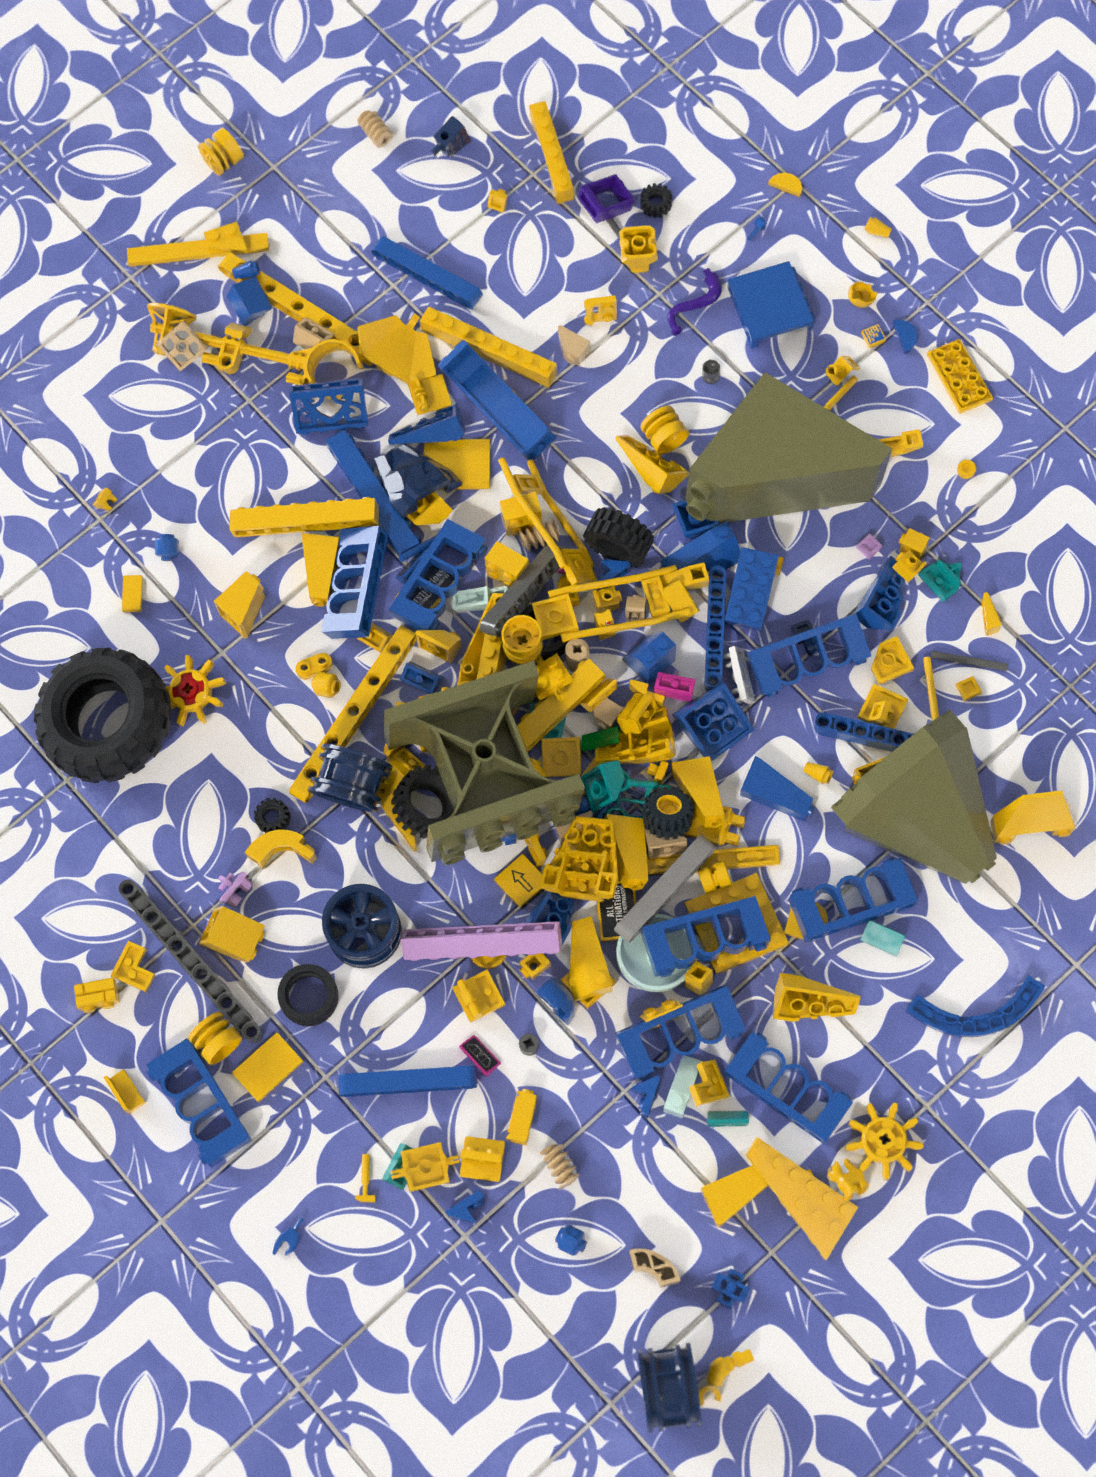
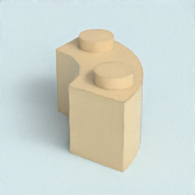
(656, 1265)

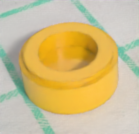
(966, 469)

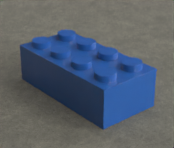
(751, 589)

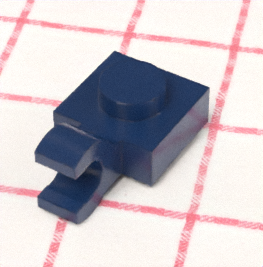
(802, 627)

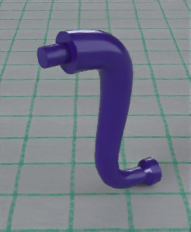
(714, 292)

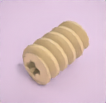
(375, 128)
(534, 537)
(576, 651)
(560, 1165)

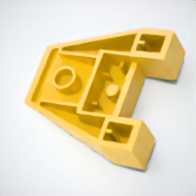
(1032, 815)

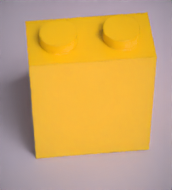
(241, 603)
(232, 934)

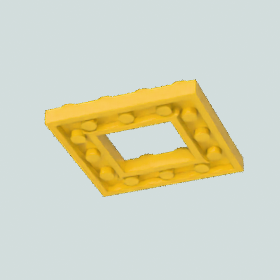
(738, 890)

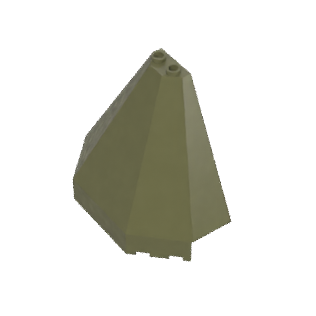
(925, 803)

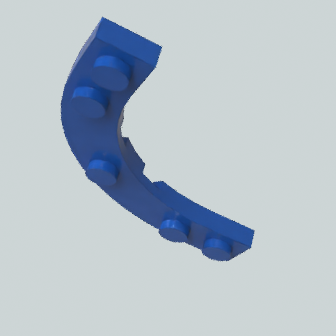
(981, 1024)

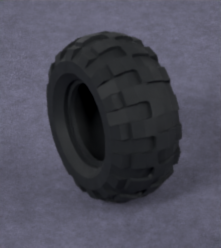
(69, 692)

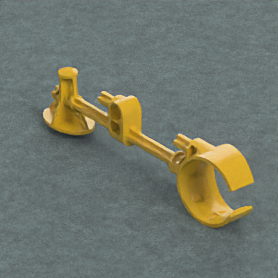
(234, 349)

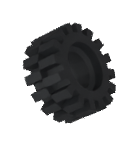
(656, 209)
(272, 805)

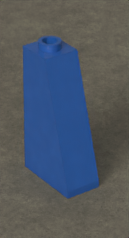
(775, 791)

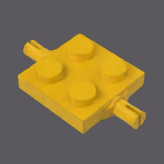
(552, 677)
(424, 1166)

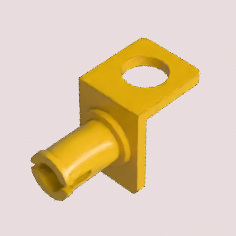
(840, 369)

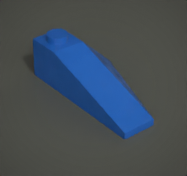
(442, 427)
(713, 548)
(882, 601)
(553, 908)

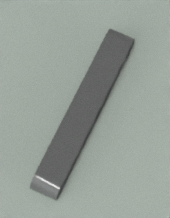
(521, 592)

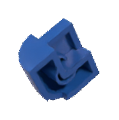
(559, 999)

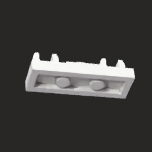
(740, 675)

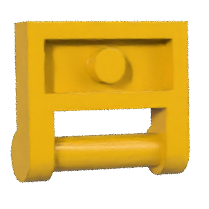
(606, 309)

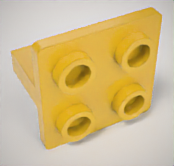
(482, 1159)

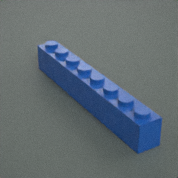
(368, 485)

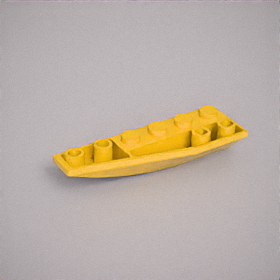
(484, 652)

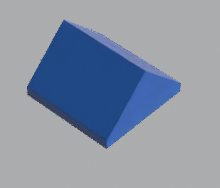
(249, 300)
(690, 526)

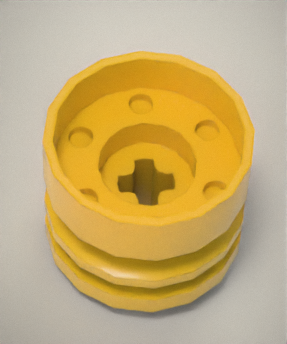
(221, 151)
(664, 430)
(520, 630)
(215, 1038)

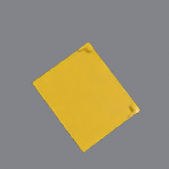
(466, 458)

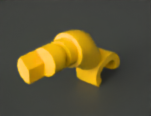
(720, 1369)

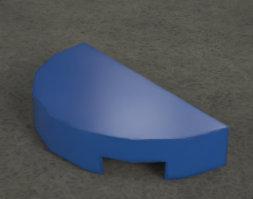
(906, 333)

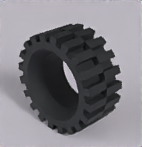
(618, 536)
(419, 779)

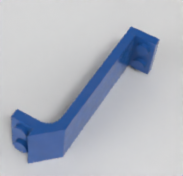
(497, 401)

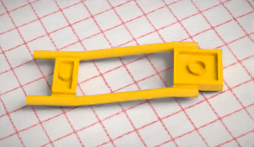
(575, 562)
(558, 617)

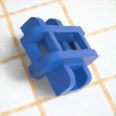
(731, 1288)

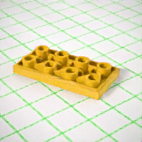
(959, 376)

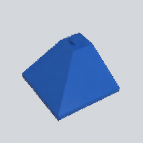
(713, 721)

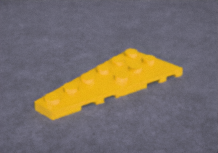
(810, 1202)

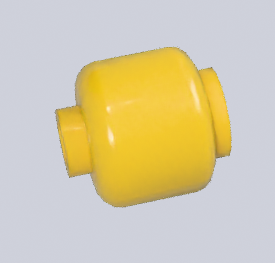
(326, 684)

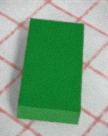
(600, 738)

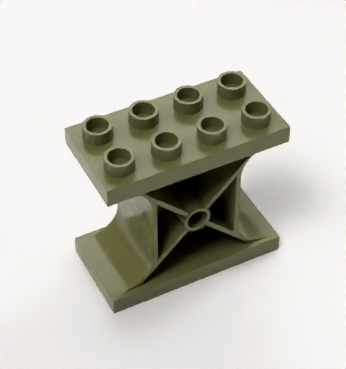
(483, 763)

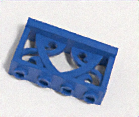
(325, 422)

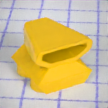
(638, 247)

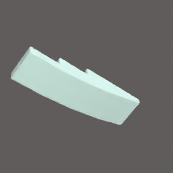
(475, 599)

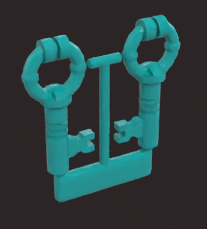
(648, 785)

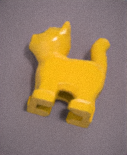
(848, 1182)

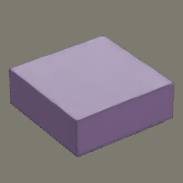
(869, 546)

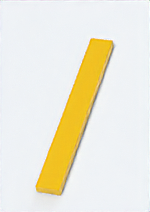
(190, 251)
(733, 858)

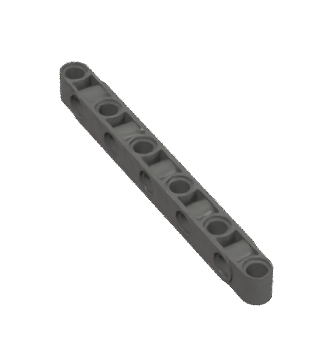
(190, 961)

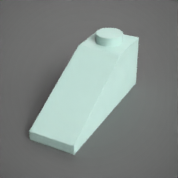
(679, 1091)

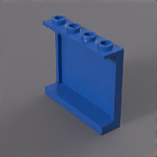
(770, 302)

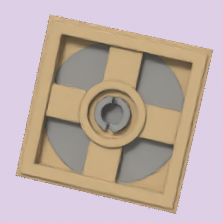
(181, 346)

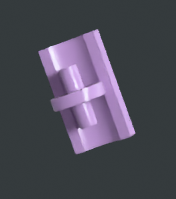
(229, 896)

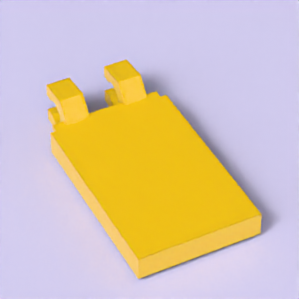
(719, 834)

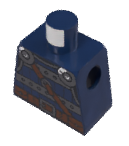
(450, 138)

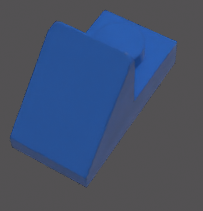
(614, 569)
(647, 1088)
(461, 1210)

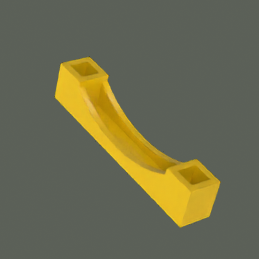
(552, 152)

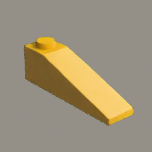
(652, 468)
(587, 964)
(805, 998)

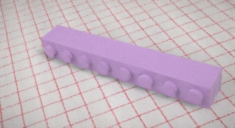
(481, 941)

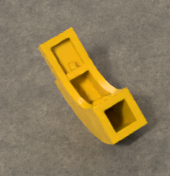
(279, 840)

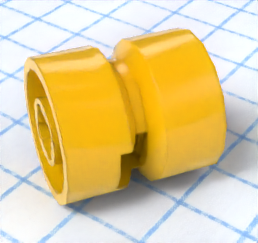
(714, 876)

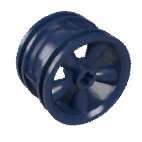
(350, 778)
(379, 949)
(669, 1387)

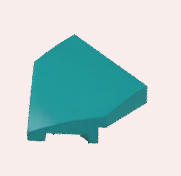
(942, 578)

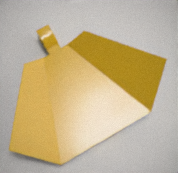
(397, 348)

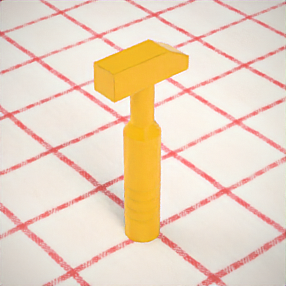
(365, 1180)

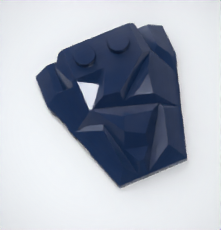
(412, 476)

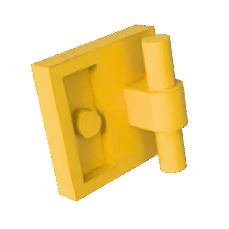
(478, 996)

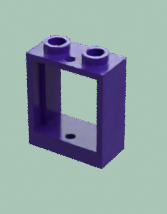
(593, 205)

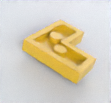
(128, 969)
(712, 1086)

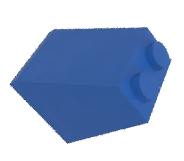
(651, 656)

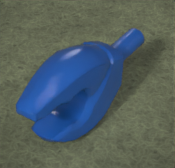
(289, 1235)

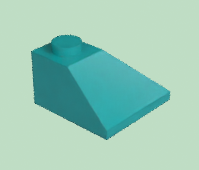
(603, 784)

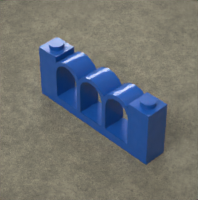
(457, 538)
(351, 542)
(852, 638)
(895, 880)
(750, 919)
(729, 1026)
(745, 1060)
(173, 1062)

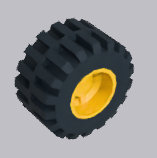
(668, 813)

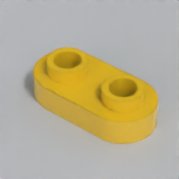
(314, 666)

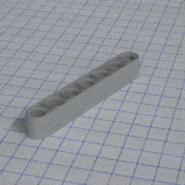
(665, 888)

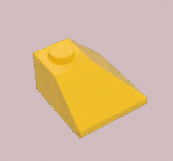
(430, 510)
(439, 643)

